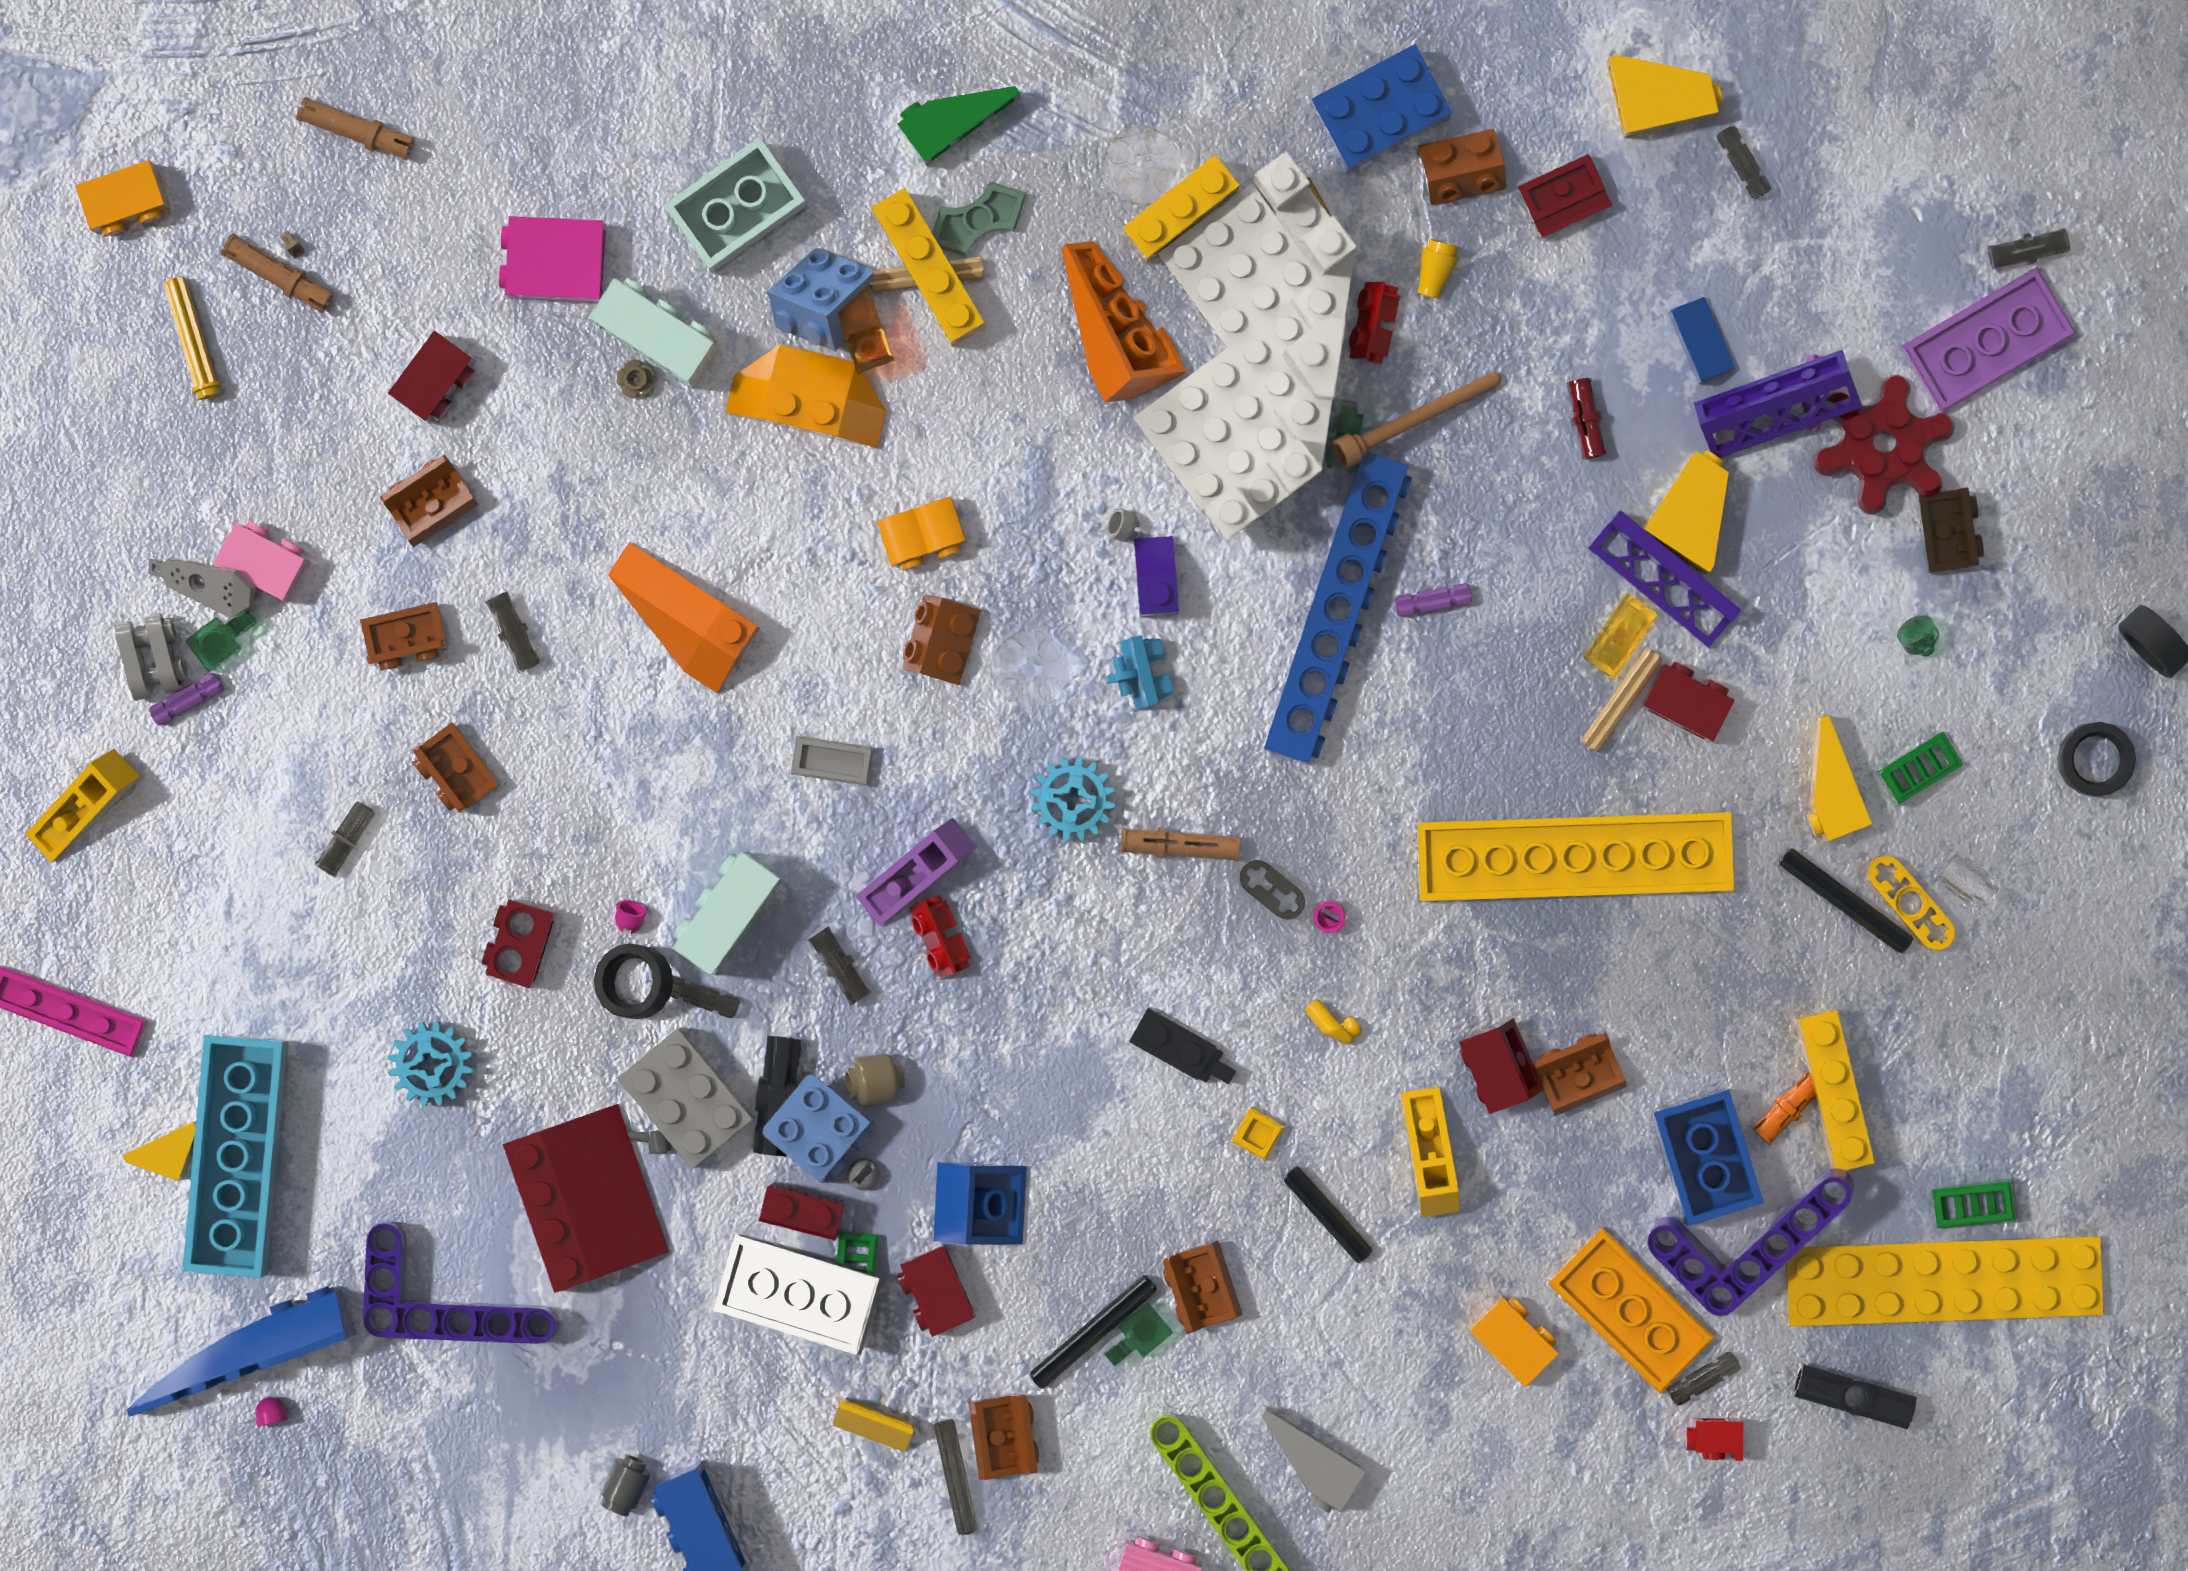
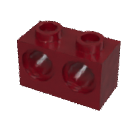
(529, 946)

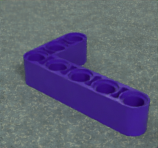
(1757, 1250)
(441, 1312)

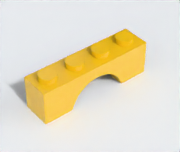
(928, 267)
(1835, 1090)

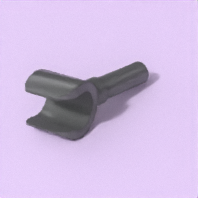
(656, 1141)

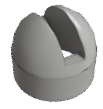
(1122, 525)
(870, 1180)

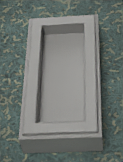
(832, 760)

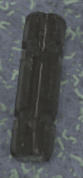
(1743, 162)
(704, 997)
(1704, 1378)

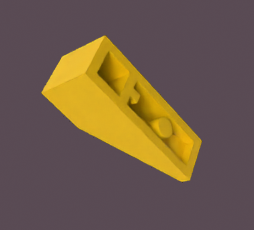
(1833, 793)
(82, 804)
(1430, 1152)

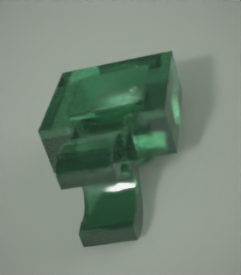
(1348, 423)
(217, 642)
(1142, 1332)

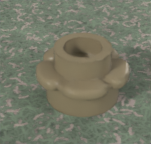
(643, 386)

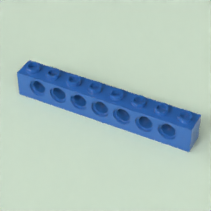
(1370, 473)

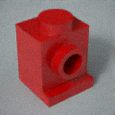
(1715, 1437)

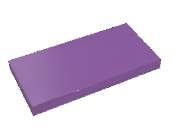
(1988, 340)

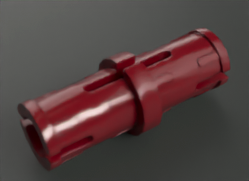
(1586, 418)

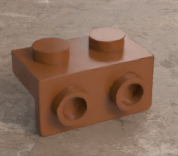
(1463, 166)
(429, 500)
(403, 635)
(940, 639)
(455, 769)
(1579, 1073)
(1201, 1287)
(1003, 1436)

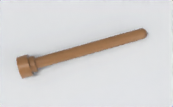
(1351, 449)

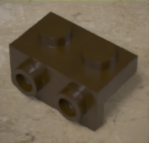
(1949, 530)

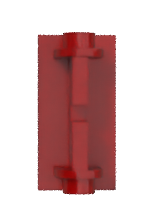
(1375, 304)
(930, 921)

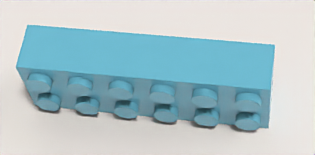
(235, 1155)

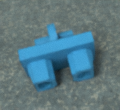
(1135, 675)

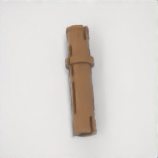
(369, 133)
(291, 281)
(1222, 846)

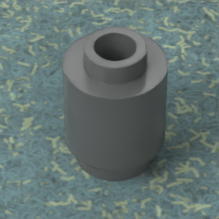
(624, 1485)

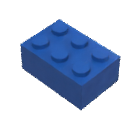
(1380, 108)
(1706, 1157)
(697, 1521)

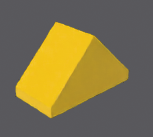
(166, 1155)

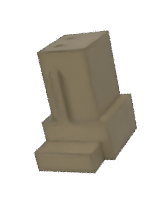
(292, 245)

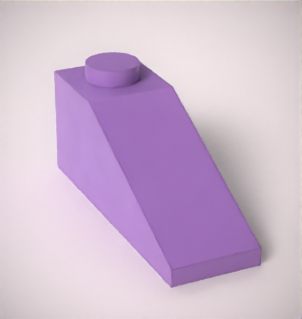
(916, 871)

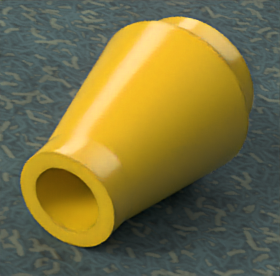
(1437, 264)

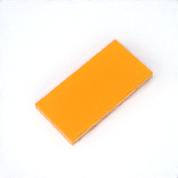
(1631, 1310)

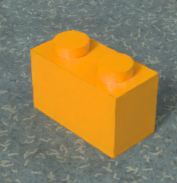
(122, 198)
(1514, 1340)

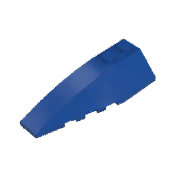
(262, 1344)

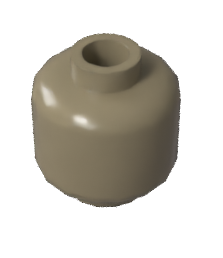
(874, 1080)

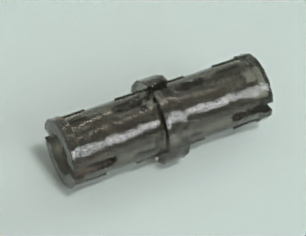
(2003, 255)
(512, 632)
(825, 944)

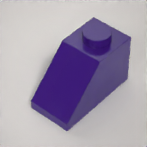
(1156, 576)

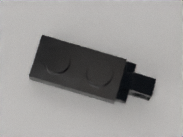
(1180, 1048)

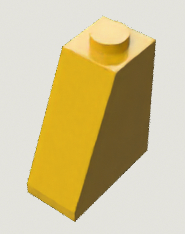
(1660, 95)
(1692, 511)

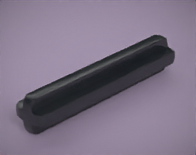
(1327, 1214)

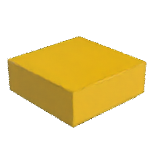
(1257, 1133)

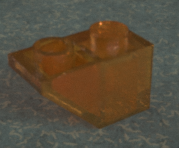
(864, 333)

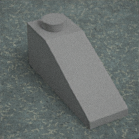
(1321, 1468)

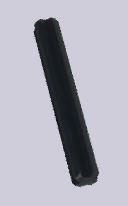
(1845, 900)
(1093, 1331)

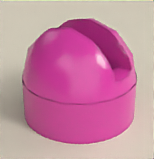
(629, 915)
(1327, 923)
(269, 1412)

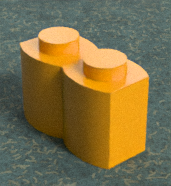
(921, 533)

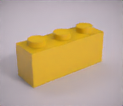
(1181, 208)

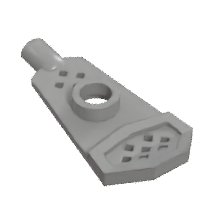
(224, 589)

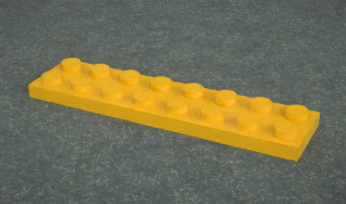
(1575, 856)
(1944, 1281)

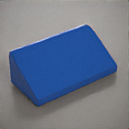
(1701, 340)

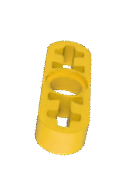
(1926, 902)

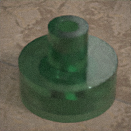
(1918, 635)

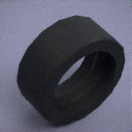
(2154, 641)
(2121, 742)
(605, 981)

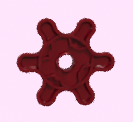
(1881, 470)

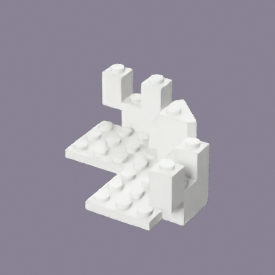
(1277, 298)

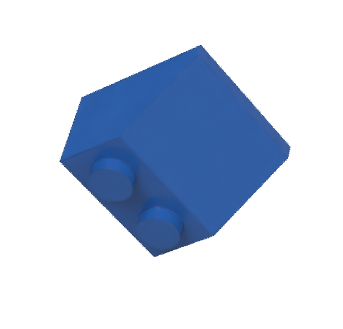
(979, 1203)

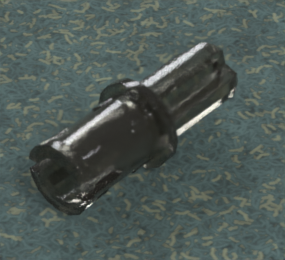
(345, 838)

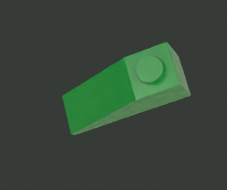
(948, 120)

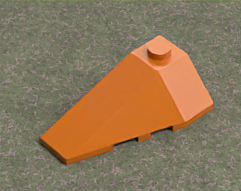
(1117, 338)
(690, 624)

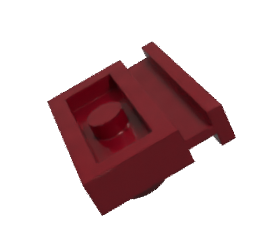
(1564, 196)

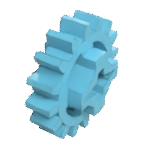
(1069, 816)
(426, 1045)

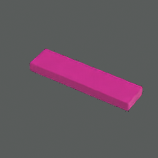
(70, 1012)

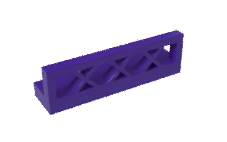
(1774, 398)
(1675, 568)

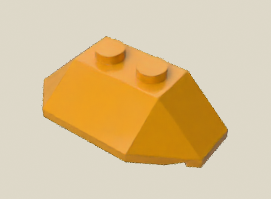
(808, 395)

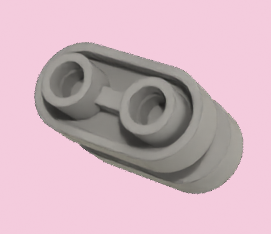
(168, 669)

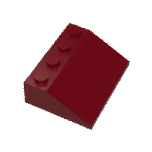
(585, 1198)

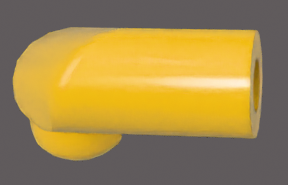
(1330, 1026)

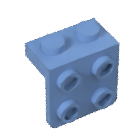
(814, 293)
(818, 1129)

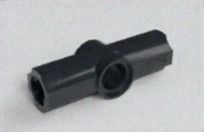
(775, 1087)
(1878, 1403)

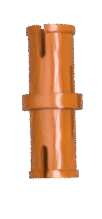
(1786, 1109)

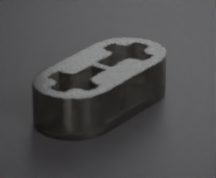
(1265, 897)

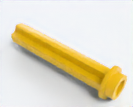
(191, 339)

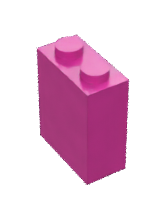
(553, 259)

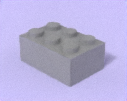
(685, 1098)

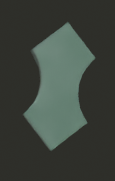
(994, 210)

